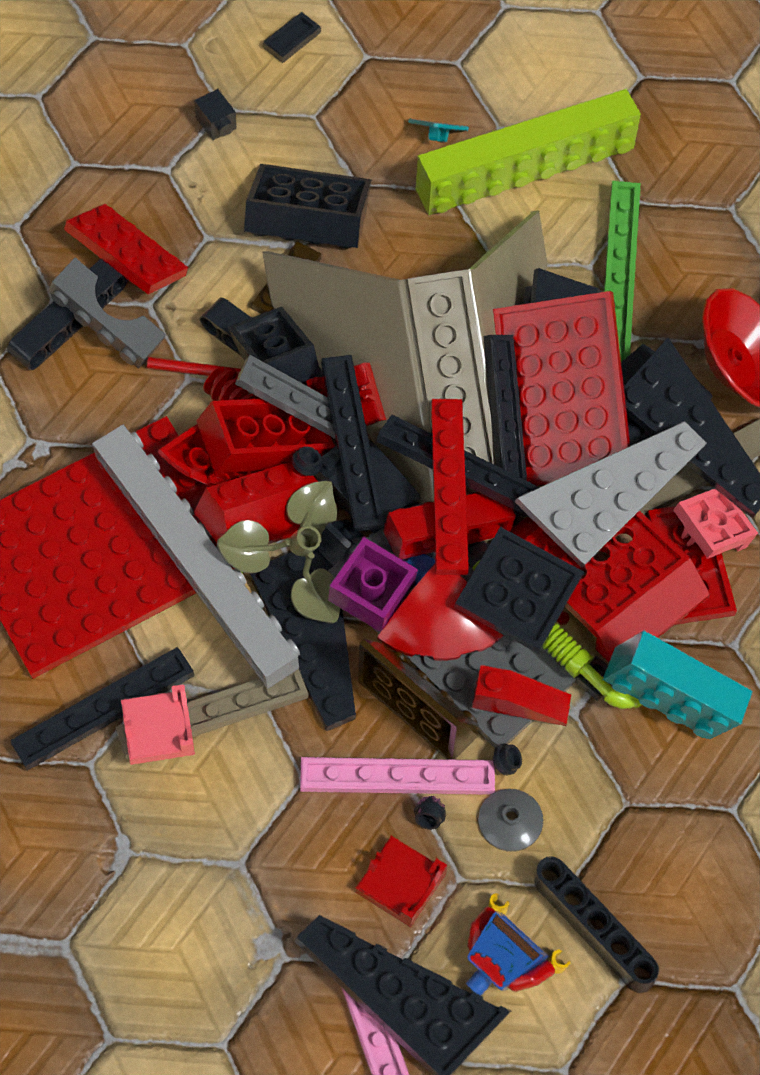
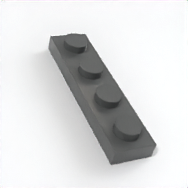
(286, 394)

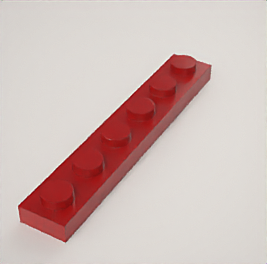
(449, 487)

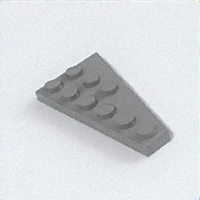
(598, 500)

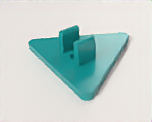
(437, 130)

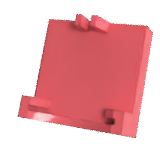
(714, 523)
(158, 726)

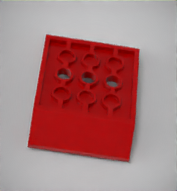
(636, 589)

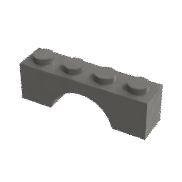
(132, 338)

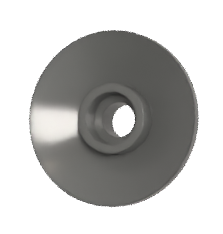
(506, 833)

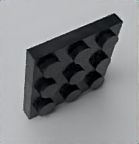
(519, 590)

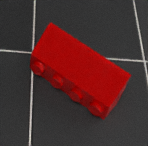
(255, 498)

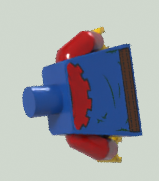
(506, 953)

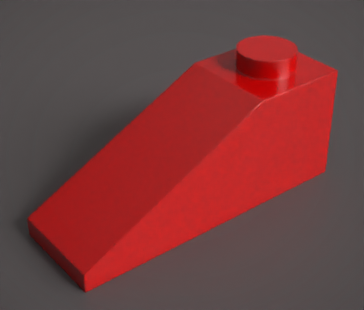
(519, 696)

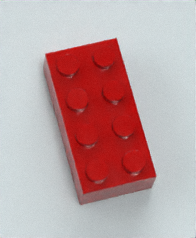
(255, 435)

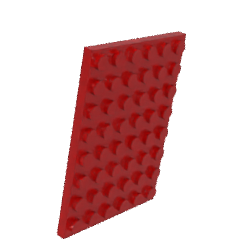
(84, 560)

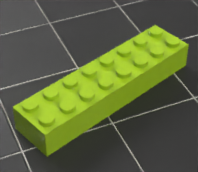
(527, 152)

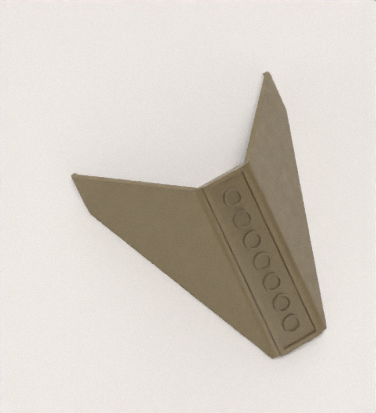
(414, 332)

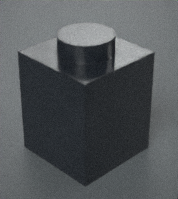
(215, 114)

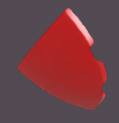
(190, 457)
(432, 626)

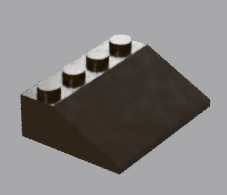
(415, 699)

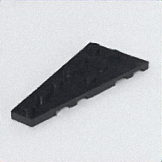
(668, 394)
(321, 644)
(412, 1003)

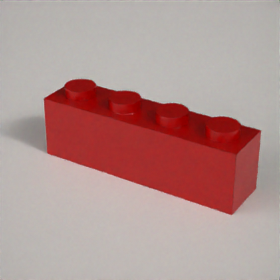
(413, 532)

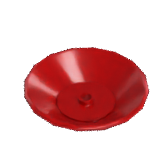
(733, 341)

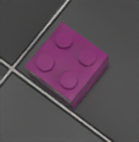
(372, 584)

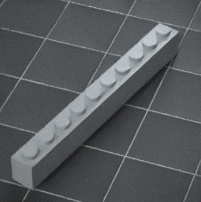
(196, 556)

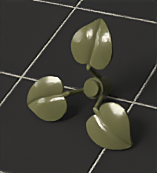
(247, 548)

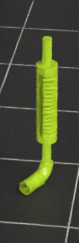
(577, 662)

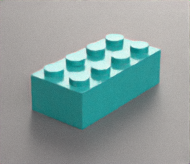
(677, 685)

